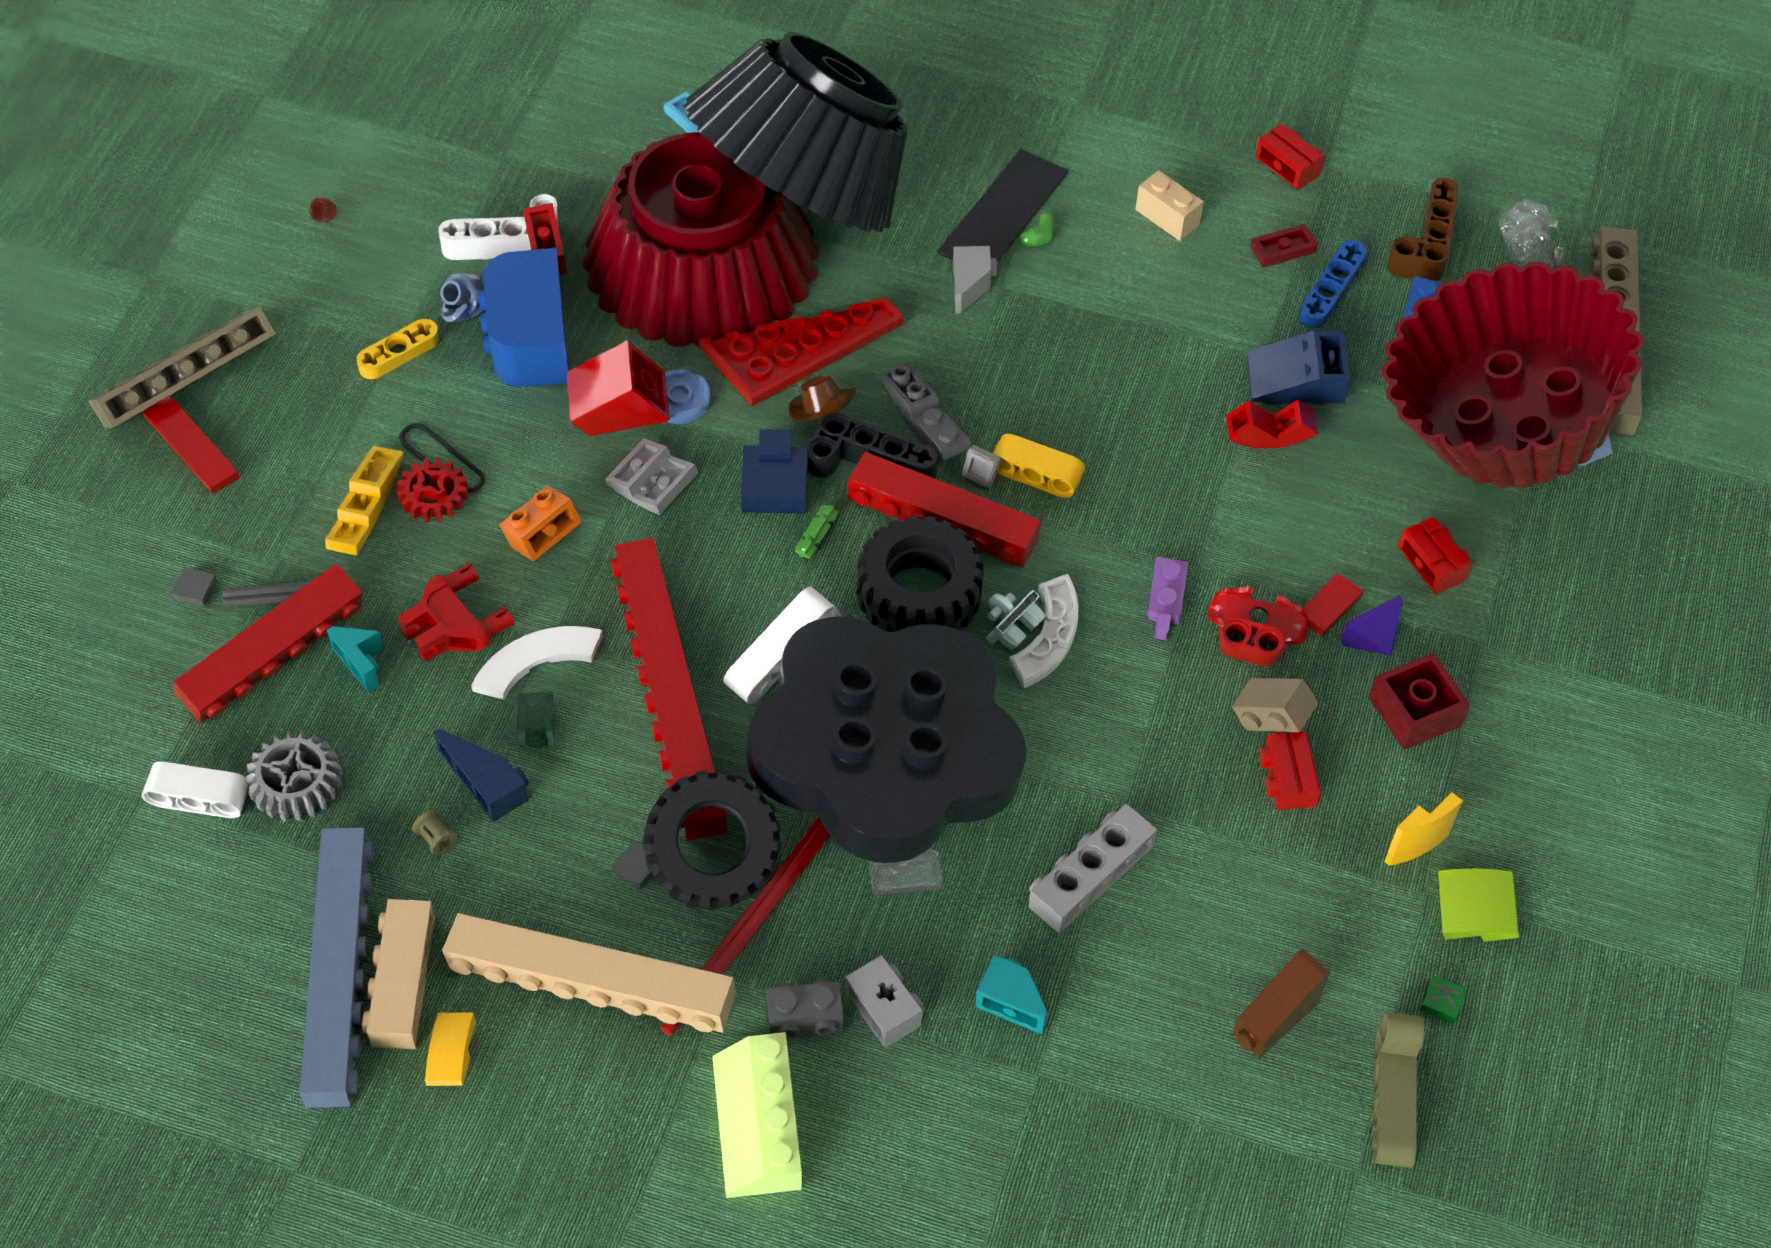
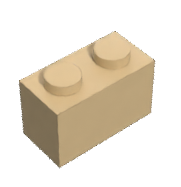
(1169, 205)

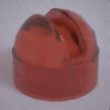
(323, 209)

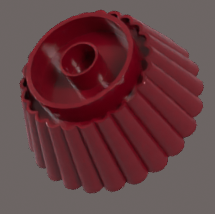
(697, 246)
(1514, 371)

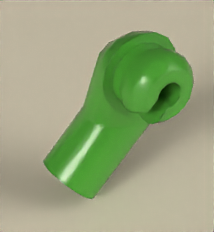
(1040, 234)

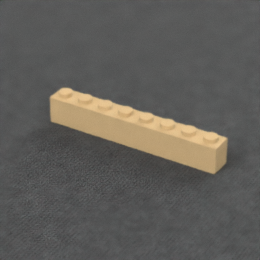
(590, 973)

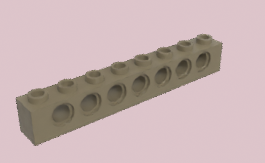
(1617, 266)

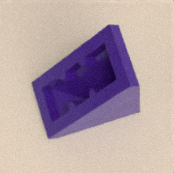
(1374, 629)

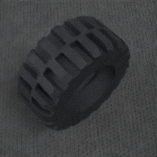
(923, 545)
(723, 792)

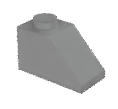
(971, 274)

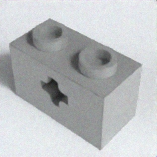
(886, 1019)

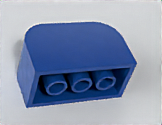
(524, 318)

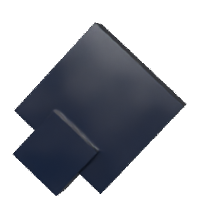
(774, 475)

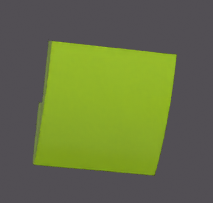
(1478, 904)

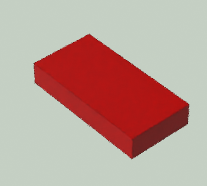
(1331, 604)

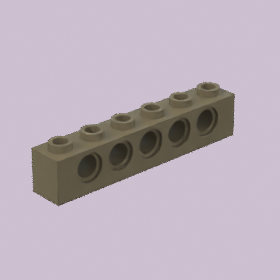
(181, 367)

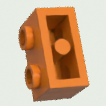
(540, 523)

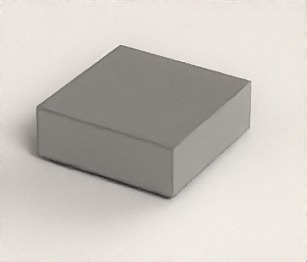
(981, 466)

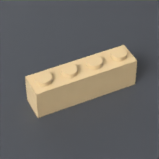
(400, 974)

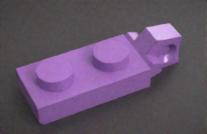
(1167, 594)

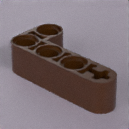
(1429, 254)

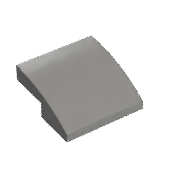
(651, 476)

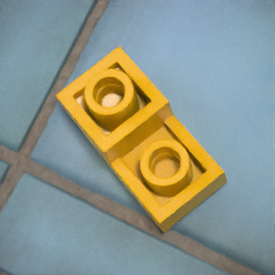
(448, 1049)

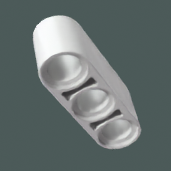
(195, 789)

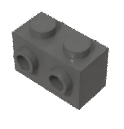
(805, 1009)

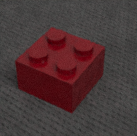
(1419, 701)

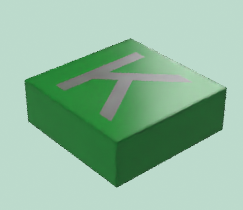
(1443, 999)

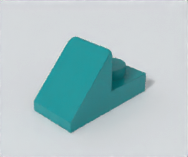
(356, 651)

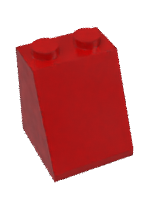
(617, 392)

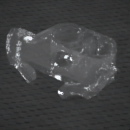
(1527, 234)

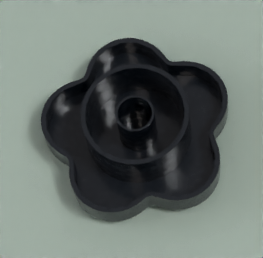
(886, 735)

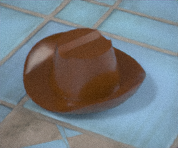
(818, 399)

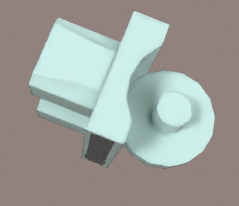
(1006, 630)

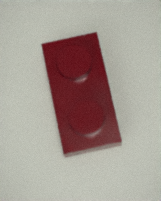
(1283, 245)

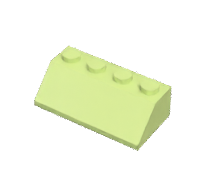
(757, 1117)

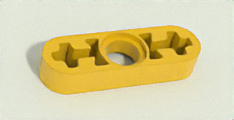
(401, 337)

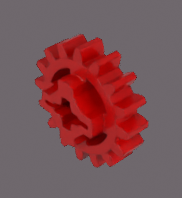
(429, 490)

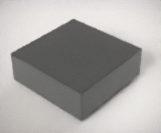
(193, 587)
(632, 866)

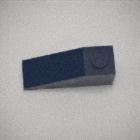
(485, 774)

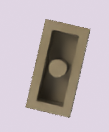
(1275, 704)

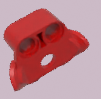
(1231, 612)

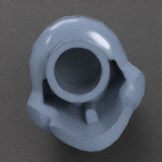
(461, 297)

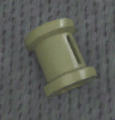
(435, 832)

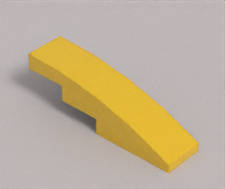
(365, 500)

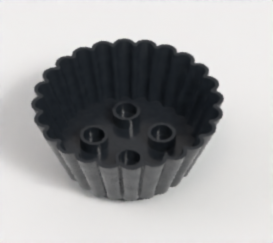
(808, 128)

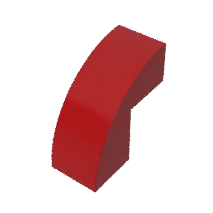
(1258, 428)

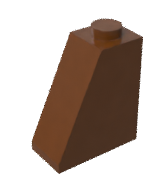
(1281, 1004)

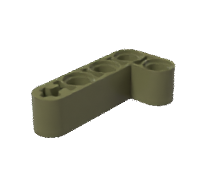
(1395, 1088)

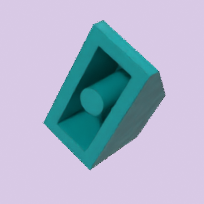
(1011, 994)

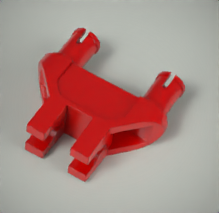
(447, 619)

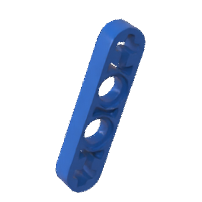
(1330, 282)

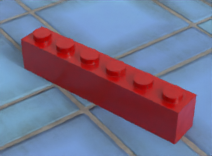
(908, 493)
(268, 643)

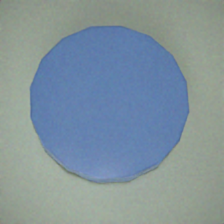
(683, 406)

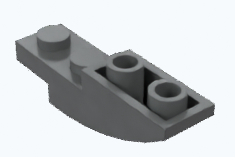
(922, 412)

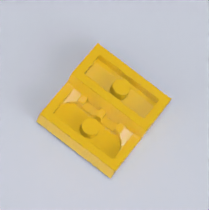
(1423, 831)

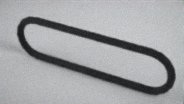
(447, 446)

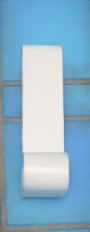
(488, 236)
(761, 663)

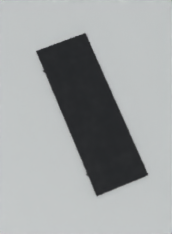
(1006, 205)

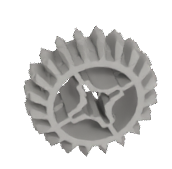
(286, 768)

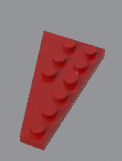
(794, 348)

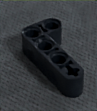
(848, 439)

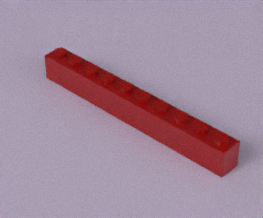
(665, 674)

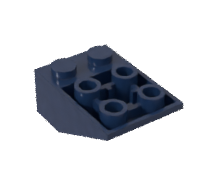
(1301, 368)

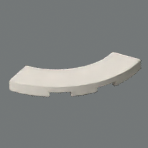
(1056, 635)
(519, 656)

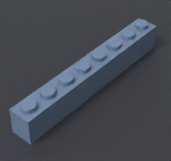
(336, 969)

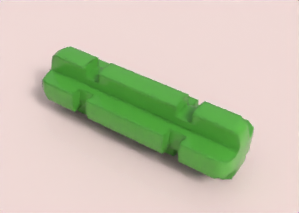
(816, 531)

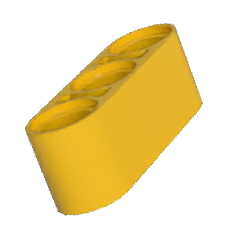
(1038, 465)

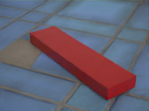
(191, 444)

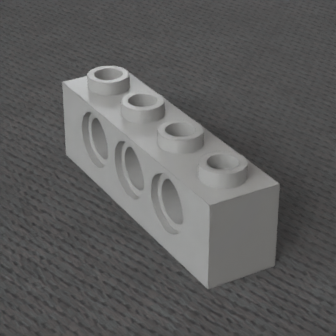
(1061, 906)

